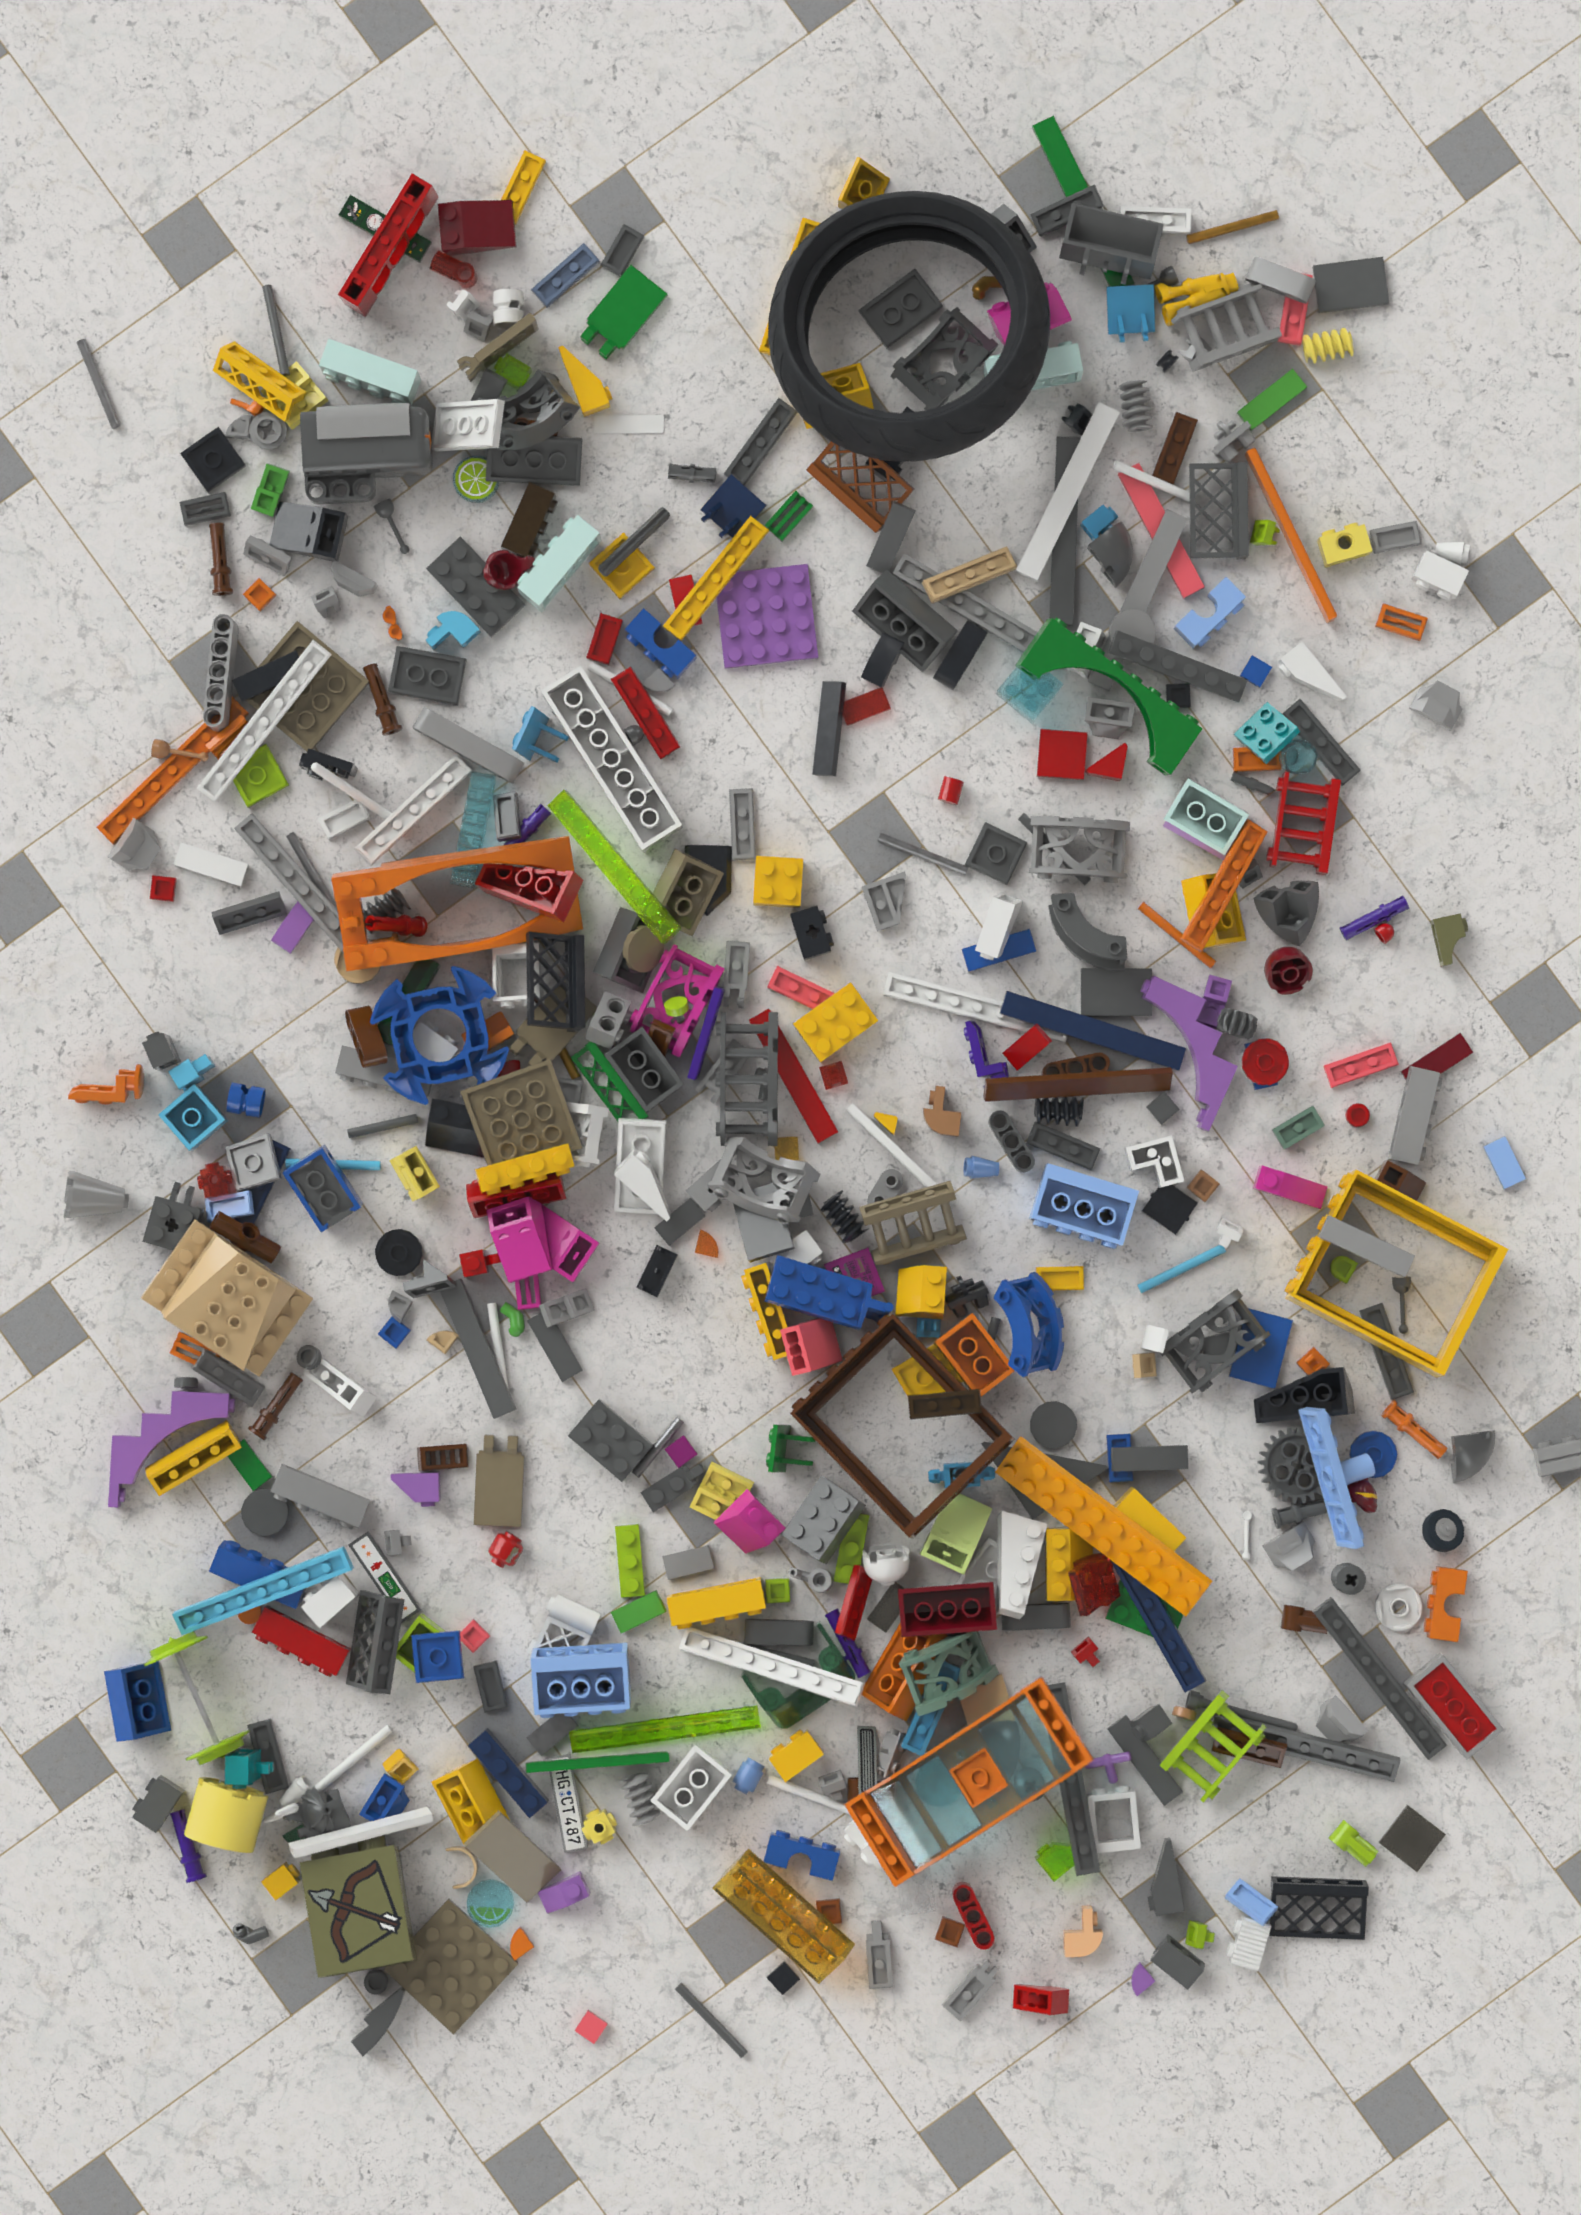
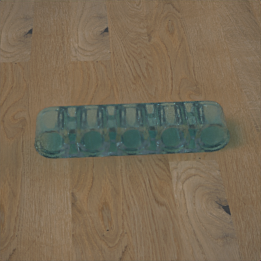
(473, 825)

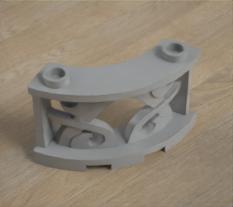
(1053, 827)
(750, 1153)

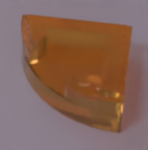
(706, 1245)

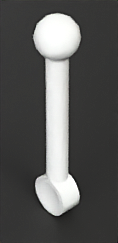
(1247, 1515)

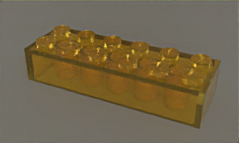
(783, 1916)

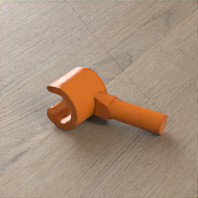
(254, 408)

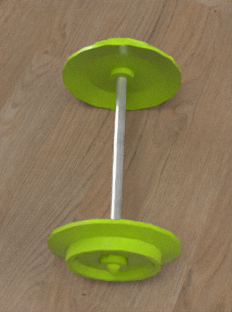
(218, 1749)

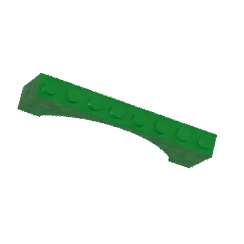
(1167, 728)

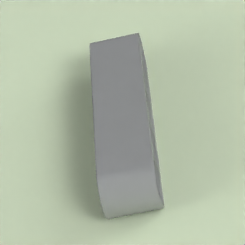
(217, 662)
(468, 745)

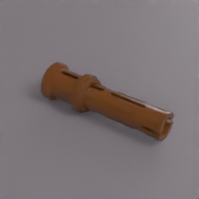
(220, 569)
(384, 710)
(293, 1382)

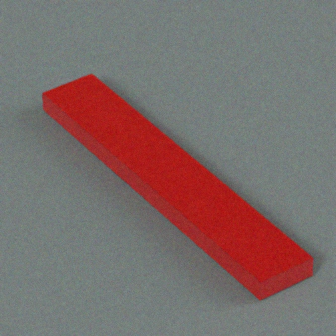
(799, 1085)

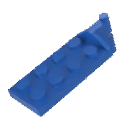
(823, 1294)

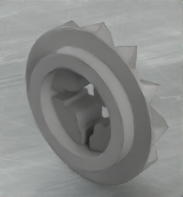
(264, 420)

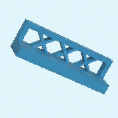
(923, 1726)

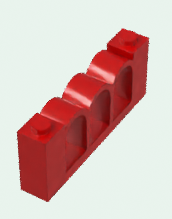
(388, 245)

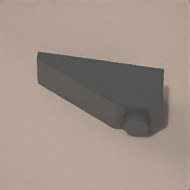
(1165, 1888)

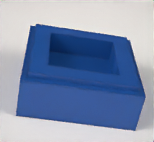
(1255, 671)
(394, 1332)

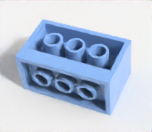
(1092, 1191)
(581, 1664)

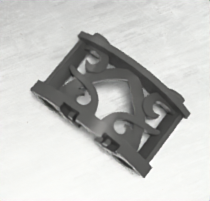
(938, 394)
(535, 398)
(1082, 938)
(1221, 1309)

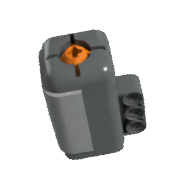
(360, 444)

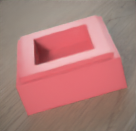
(473, 1636)
(591, 2026)

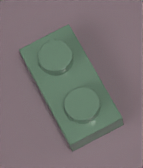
(1298, 1127)

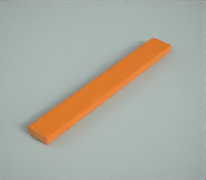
(1290, 535)
(163, 779)

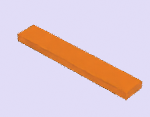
(1223, 885)

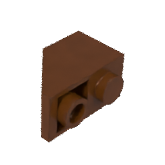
(1400, 1179)

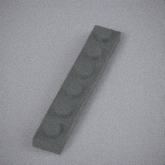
(1177, 666)

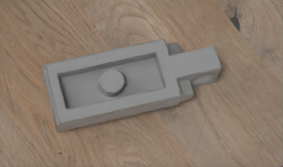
(878, 1958)

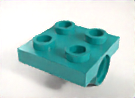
(1266, 732)

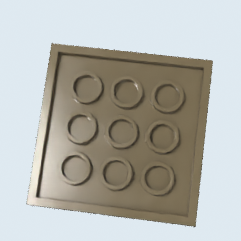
(324, 697)
(520, 1114)
(454, 1966)

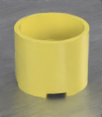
(225, 1815)

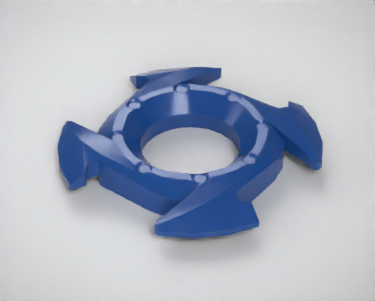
(410, 1007)

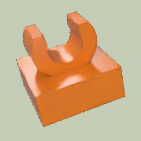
(1312, 1361)

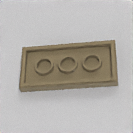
(512, 1856)

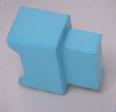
(191, 1071)

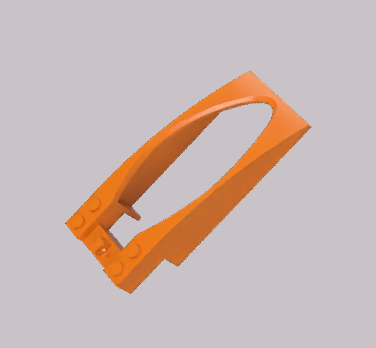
(353, 885)

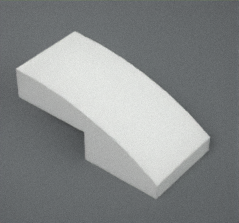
(1155, 1338)

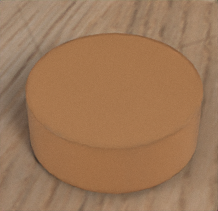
(1184, 1713)

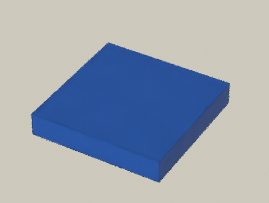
(437, 1656)

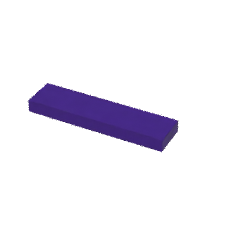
(706, 1032)

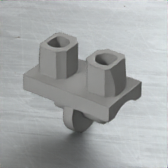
(1241, 434)

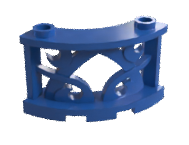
(1018, 1300)

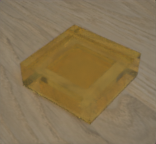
(787, 1148)

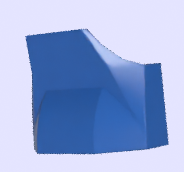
(385, 1800)

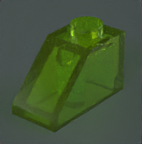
(1055, 1859)

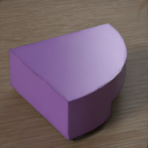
(1141, 1979)

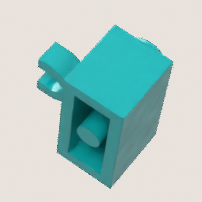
(245, 1767)

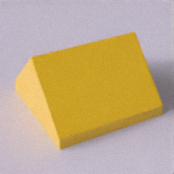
(862, 183)

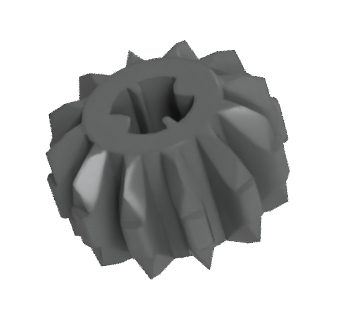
(1237, 1023)

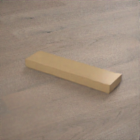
(969, 575)

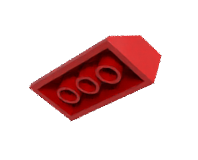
(543, 1191)

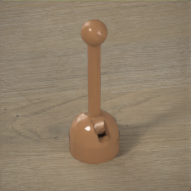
(161, 749)

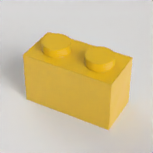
(795, 1755)

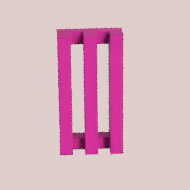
(529, 1305)

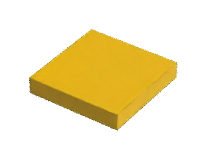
(628, 573)

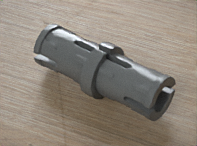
(692, 473)

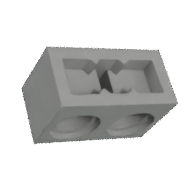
(608, 1020)

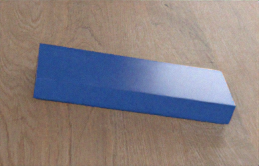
(1016, 946)

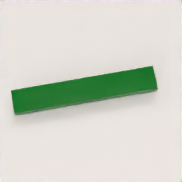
(595, 1762)

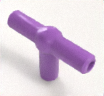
(1108, 1761)

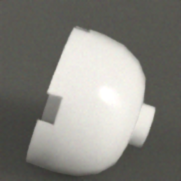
(886, 1563)

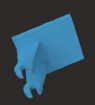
(1130, 310)
(525, 740)

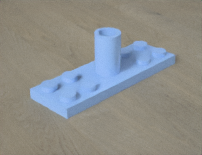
(1335, 1476)

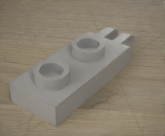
(970, 1990)

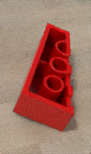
(538, 890)

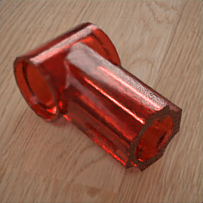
(452, 269)

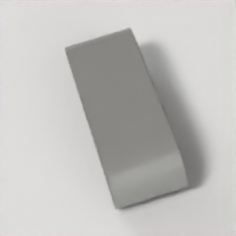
(1281, 280)

